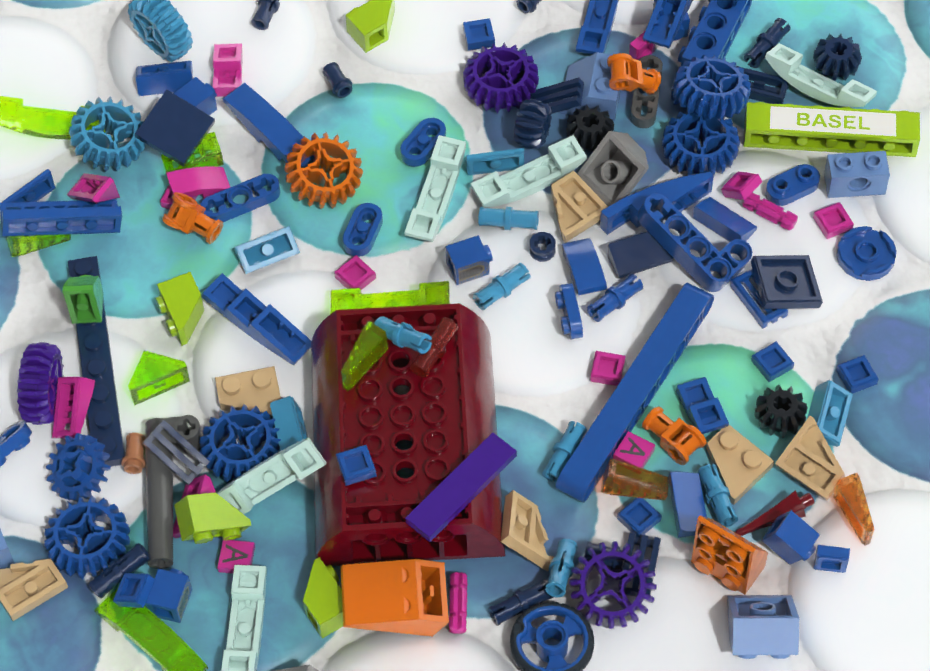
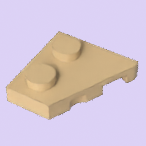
(249, 388)
(737, 461)
(524, 530)

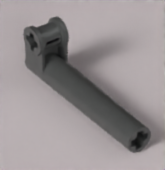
(160, 488)

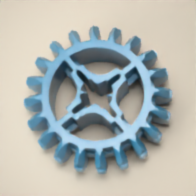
(161, 28)
(99, 146)

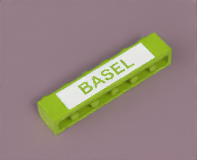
(831, 129)

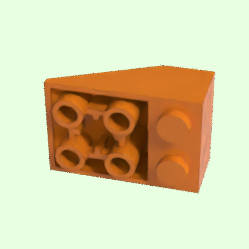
(726, 555)
(395, 596)

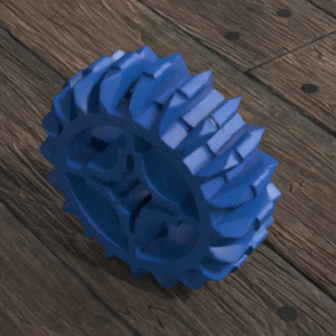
(712, 87)
(683, 146)
(248, 429)
(74, 527)

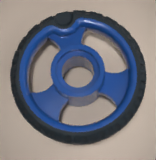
(574, 624)

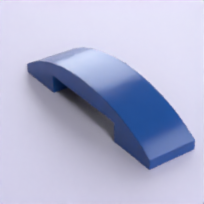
(597, 26)

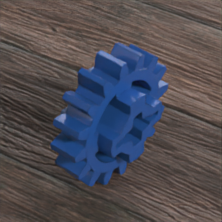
(78, 465)

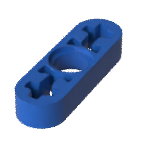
(245, 188)

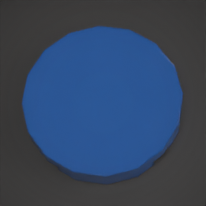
(866, 253)

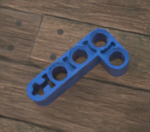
(692, 239)

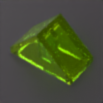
(155, 376)

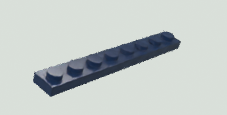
(98, 366)

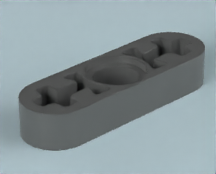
(650, 101)

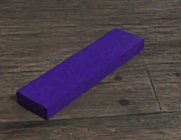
(461, 487)

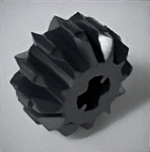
(589, 127)
(780, 411)

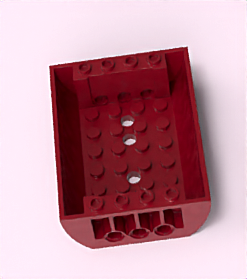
(440, 415)

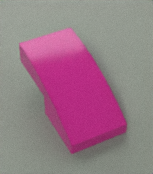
(227, 68)
(198, 181)

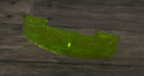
(36, 120)
(428, 294)
(151, 636)

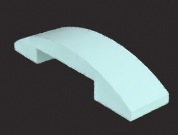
(788, 66)
(531, 177)
(437, 189)
(272, 475)
(245, 618)

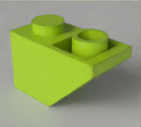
(371, 23)
(183, 305)
(209, 516)
(323, 599)

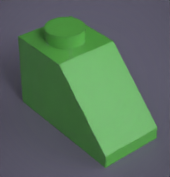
(84, 299)

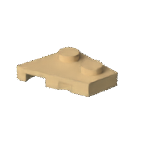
(575, 205)
(811, 460)
(29, 586)

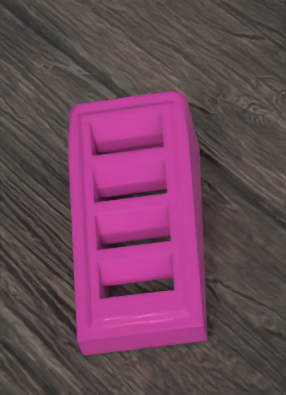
(76, 391)

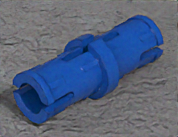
(615, 298)

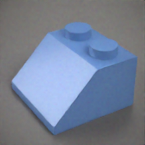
(596, 91)
(763, 626)

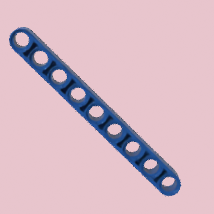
(634, 392)

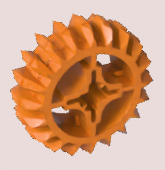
(303, 178)

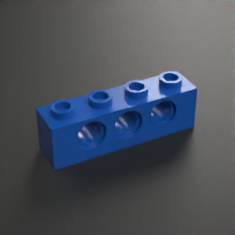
(715, 30)

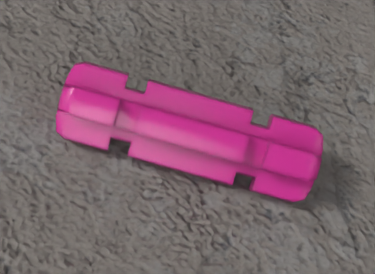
(770, 211)
(458, 603)

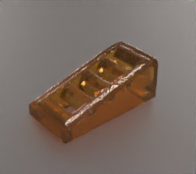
(633, 481)
(853, 503)

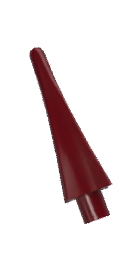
(791, 502)

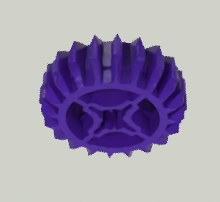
(502, 70)
(38, 382)
(600, 593)

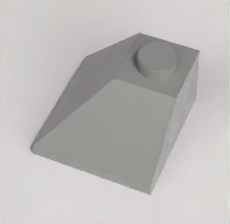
(614, 167)

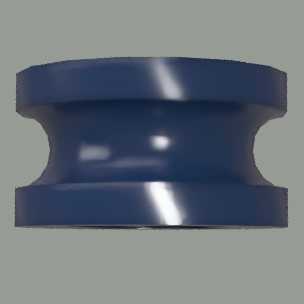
(542, 238)

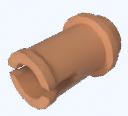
(133, 460)

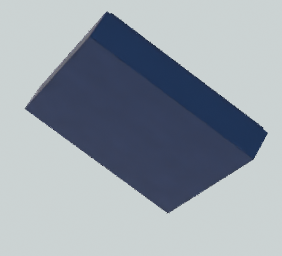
(175, 128)
(786, 282)

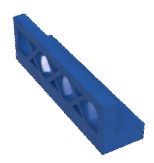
(60, 218)

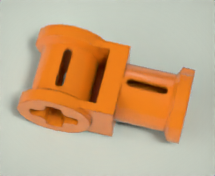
(628, 74)
(189, 217)
(675, 437)

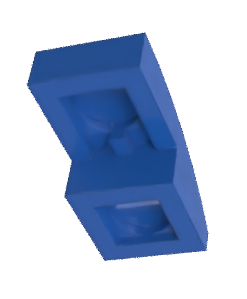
(584, 266)
(701, 406)

